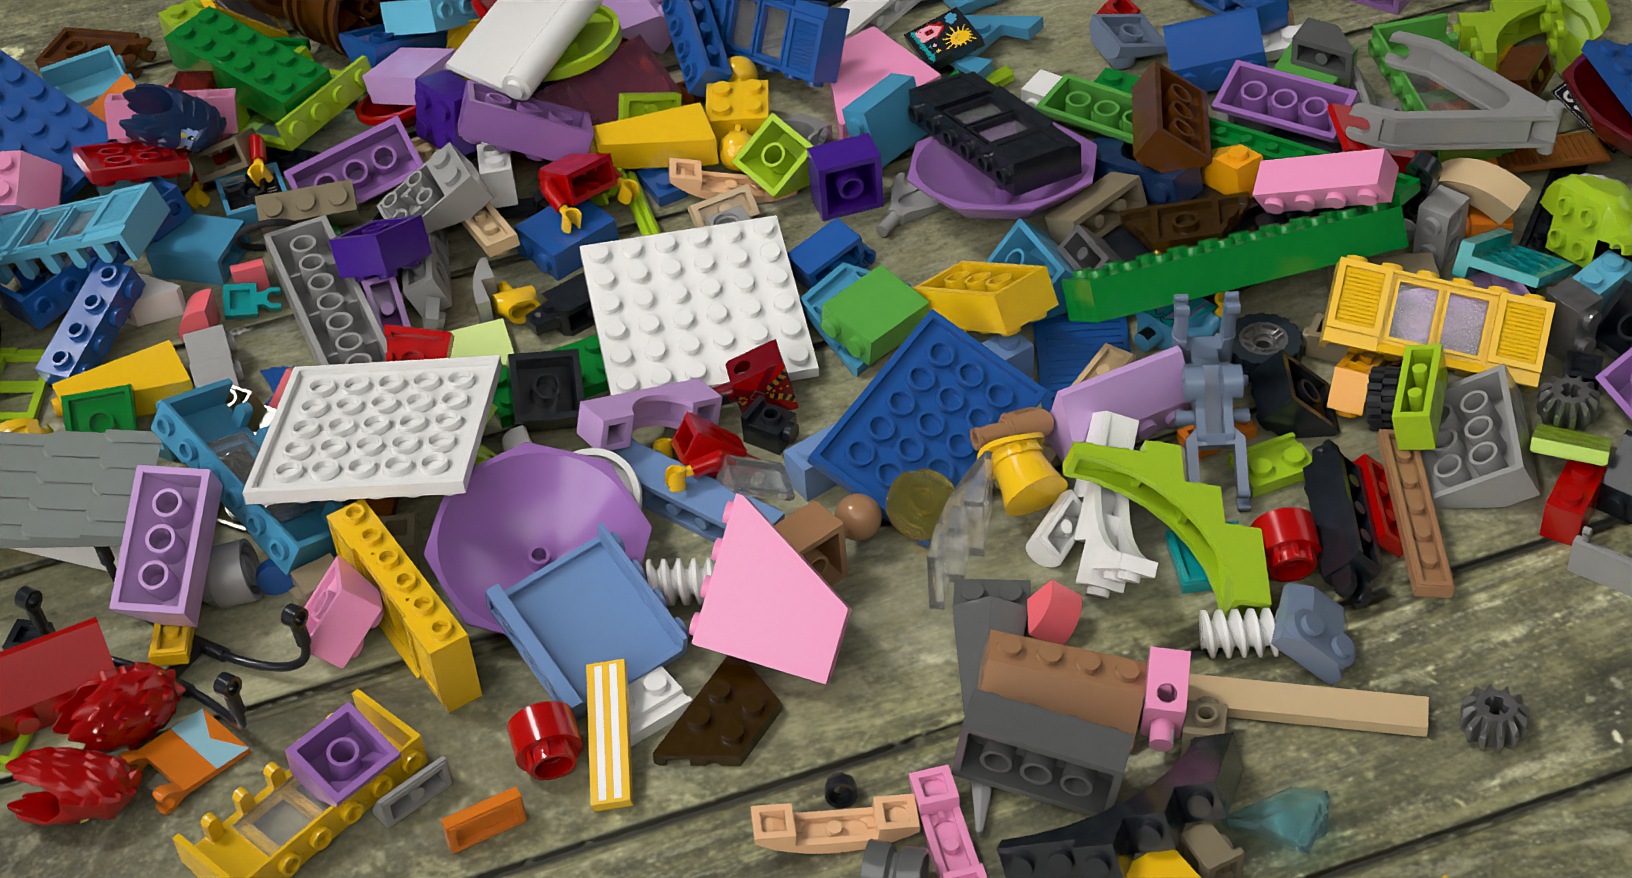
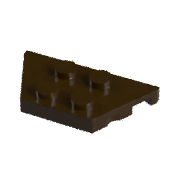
(1185, 221)
(722, 719)

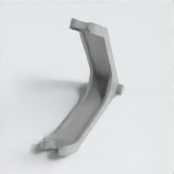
(1507, 118)

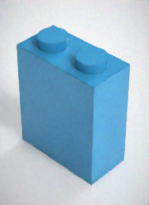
(885, 116)
(198, 250)

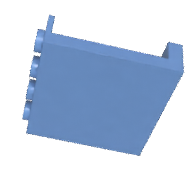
(588, 612)

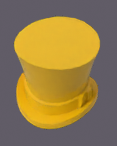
(1024, 473)

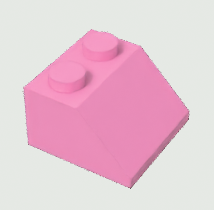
(28, 182)
(342, 613)

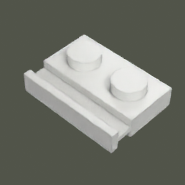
(654, 703)

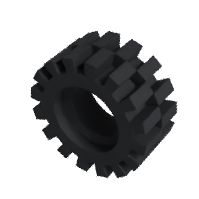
(1381, 396)

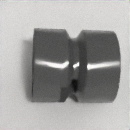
(884, 861)

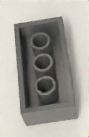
(1041, 753)

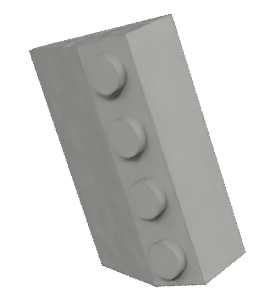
(1482, 445)

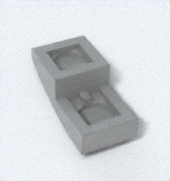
(483, 287)

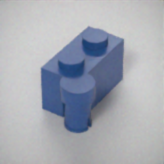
(826, 251)

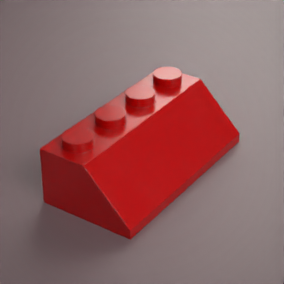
(46, 674)

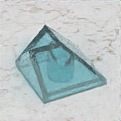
(1285, 819)

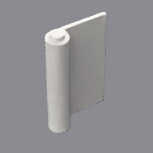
(520, 43)

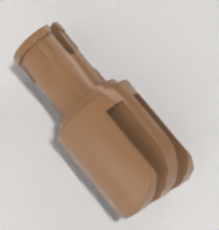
(1013, 423)

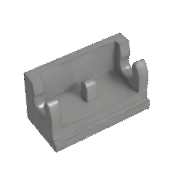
(1600, 563)

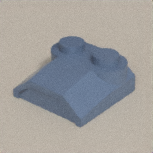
(1125, 38)
(1313, 632)

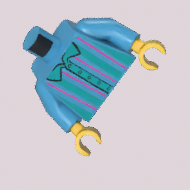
(1156, 325)

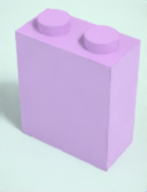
(395, 76)

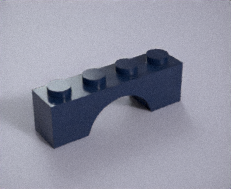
(1157, 186)

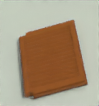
(1568, 151)

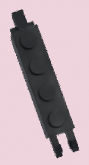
(564, 309)
(1343, 523)

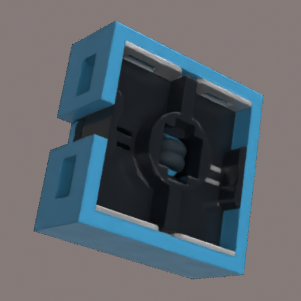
(239, 192)

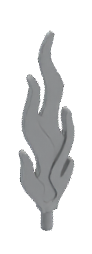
(906, 205)

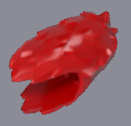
(120, 707)
(77, 785)

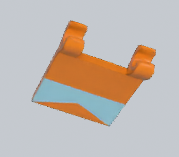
(188, 757)

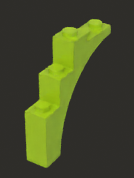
(1492, 31)
(1195, 511)

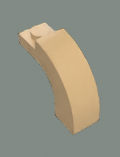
(1487, 185)

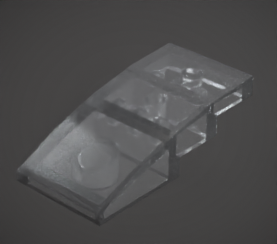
(960, 530)

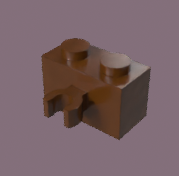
(1528, 67)

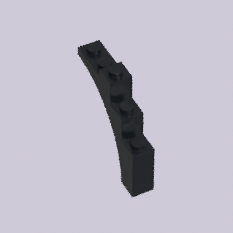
(1150, 821)

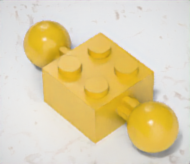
(737, 108)

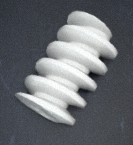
(679, 580)
(1237, 632)

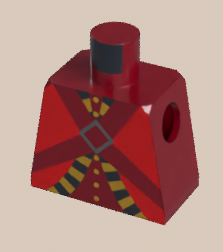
(755, 374)

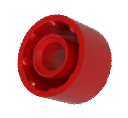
(1289, 543)
(545, 739)

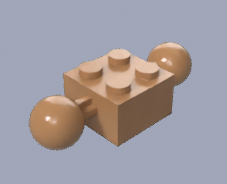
(822, 536)

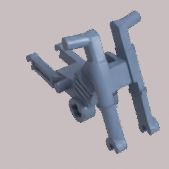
(1211, 387)

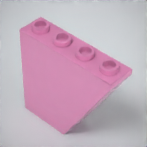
(865, 62)
(768, 600)

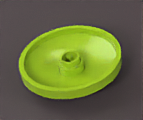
(590, 47)

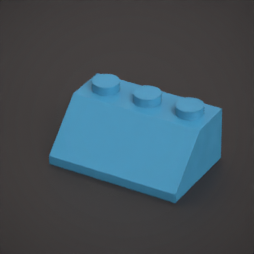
(1033, 246)

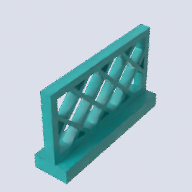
(1498, 256)

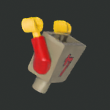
(224, 158)

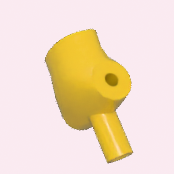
(514, 302)

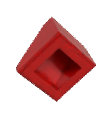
(1119, 7)

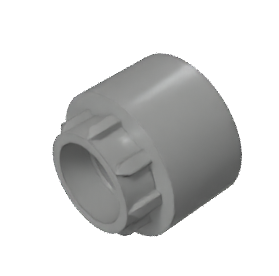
(232, 575)

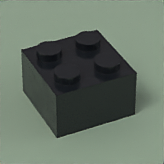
(545, 389)

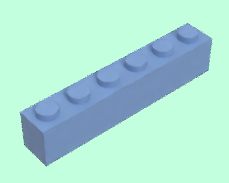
(695, 508)

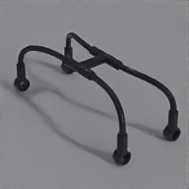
(225, 684)

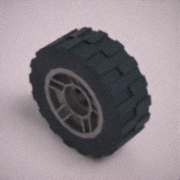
(1261, 337)

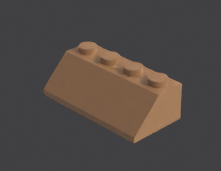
(1065, 679)

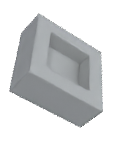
(432, 317)

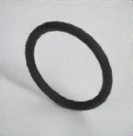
(257, 225)

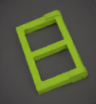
(38, 388)

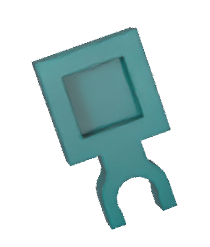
(243, 300)

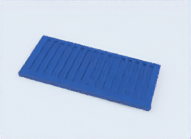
(1069, 346)

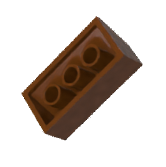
(1169, 121)

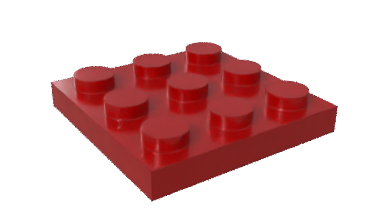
(128, 161)

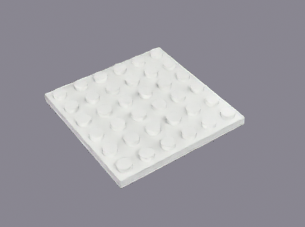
(692, 301)
(375, 431)

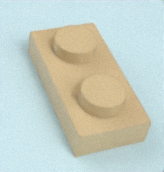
(727, 200)

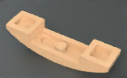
(689, 177)
(834, 830)

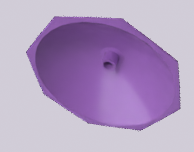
(975, 196)
(521, 517)

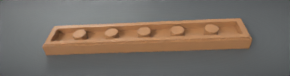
(1416, 519)

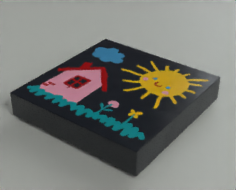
(944, 39)

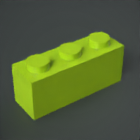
(1420, 397)

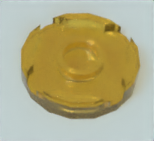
(917, 502)

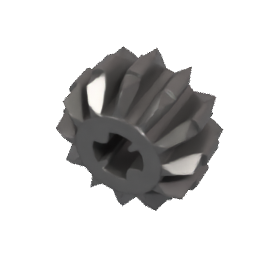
(1568, 403)
(1494, 718)

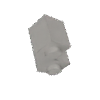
(212, 356)

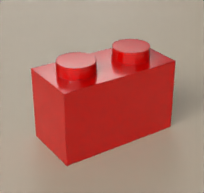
(1572, 501)

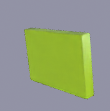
(1571, 444)

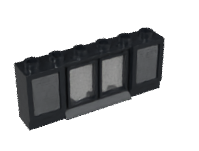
(995, 132)

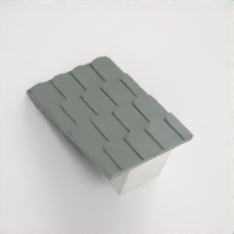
(70, 490)

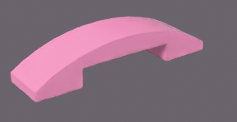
(944, 824)

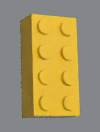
(990, 295)

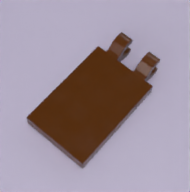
(77, 41)

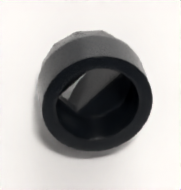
(847, 792)

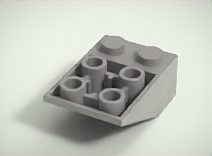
(441, 190)

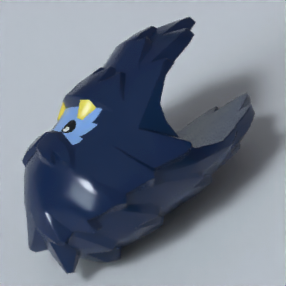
(171, 119)

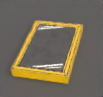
(249, 15)

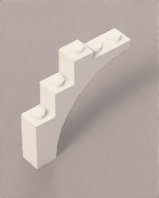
(1104, 520)

